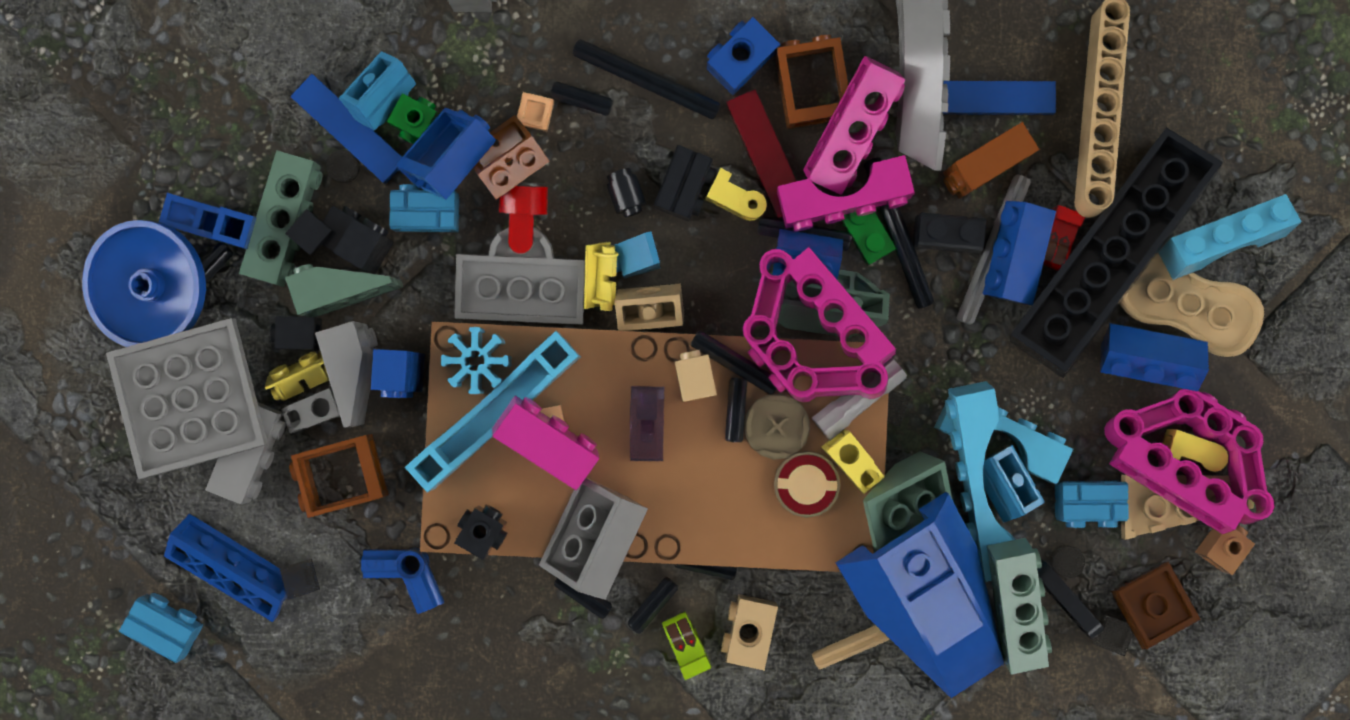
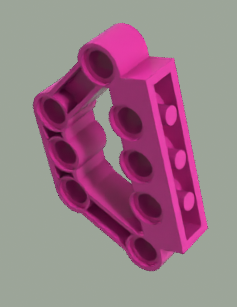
(832, 381)
(1243, 464)

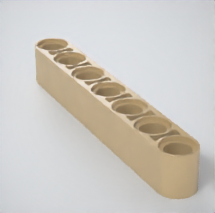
(1093, 118)

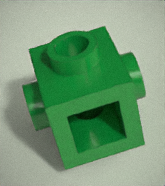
(406, 114)

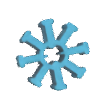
(470, 352)

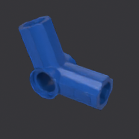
(391, 564)

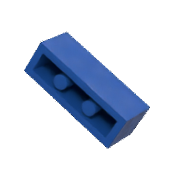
(1019, 252)
(1154, 357)
(397, 373)

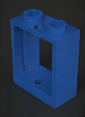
(446, 152)

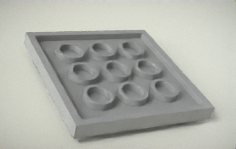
(186, 398)

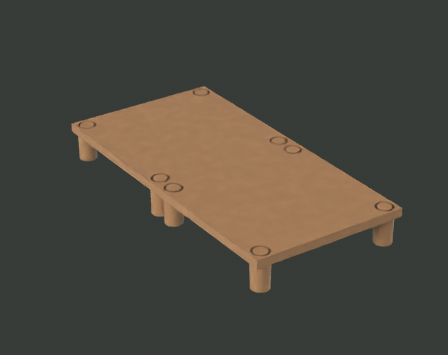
(705, 499)

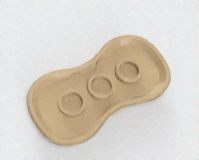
(1207, 310)

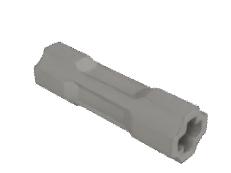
(846, 408)

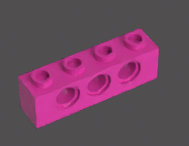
(868, 78)

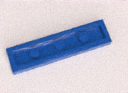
(1001, 97)
(355, 137)

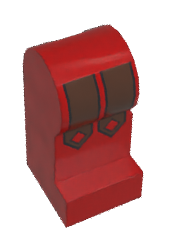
(1062, 236)

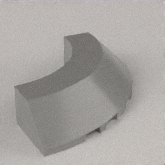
(924, 68)

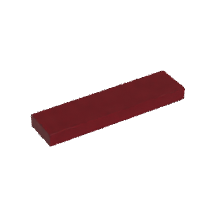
(761, 145)

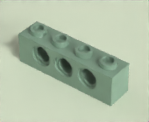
(274, 202)
(1005, 563)

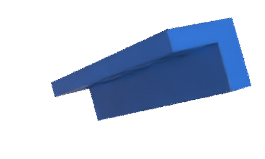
(230, 564)

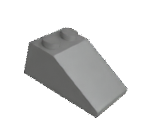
(348, 362)

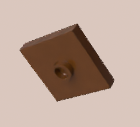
(1155, 605)

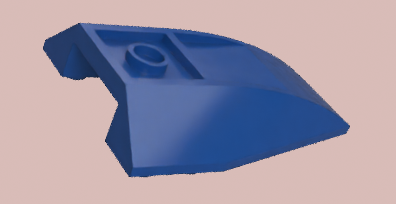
(930, 597)

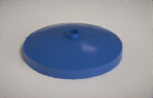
(143, 282)

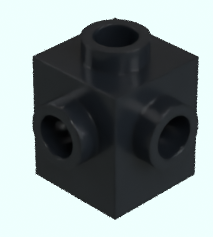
(470, 536)

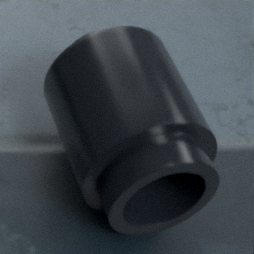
(625, 192)

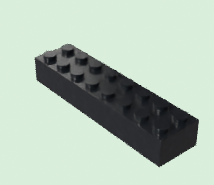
(1115, 252)

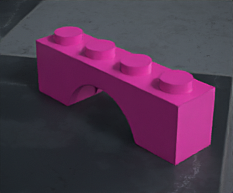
(804, 203)

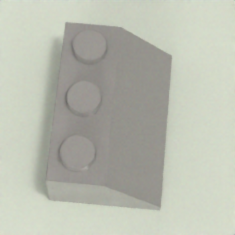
(593, 538)

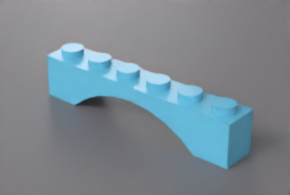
(974, 420)
(475, 428)

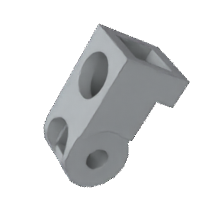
(311, 411)

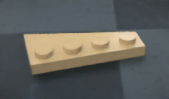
(1153, 513)

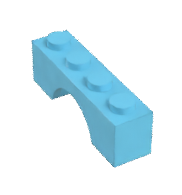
(1211, 241)
(1040, 454)

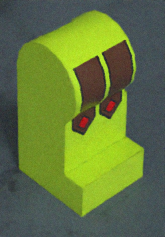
(686, 645)

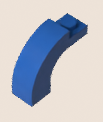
(208, 221)

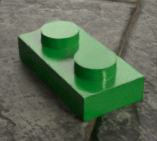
(868, 236)

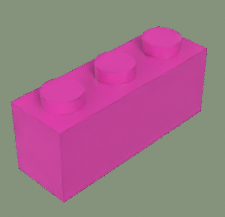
(546, 441)

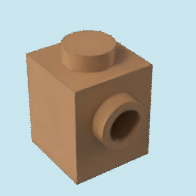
(1225, 550)

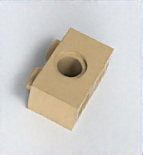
(649, 307)
(695, 376)
(751, 651)

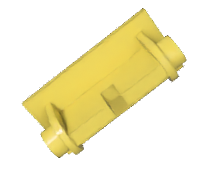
(599, 267)
(287, 379)

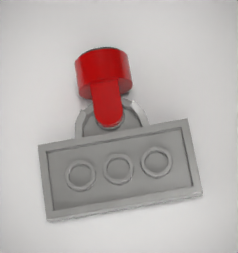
(520, 273)

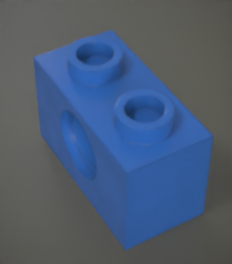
(735, 73)

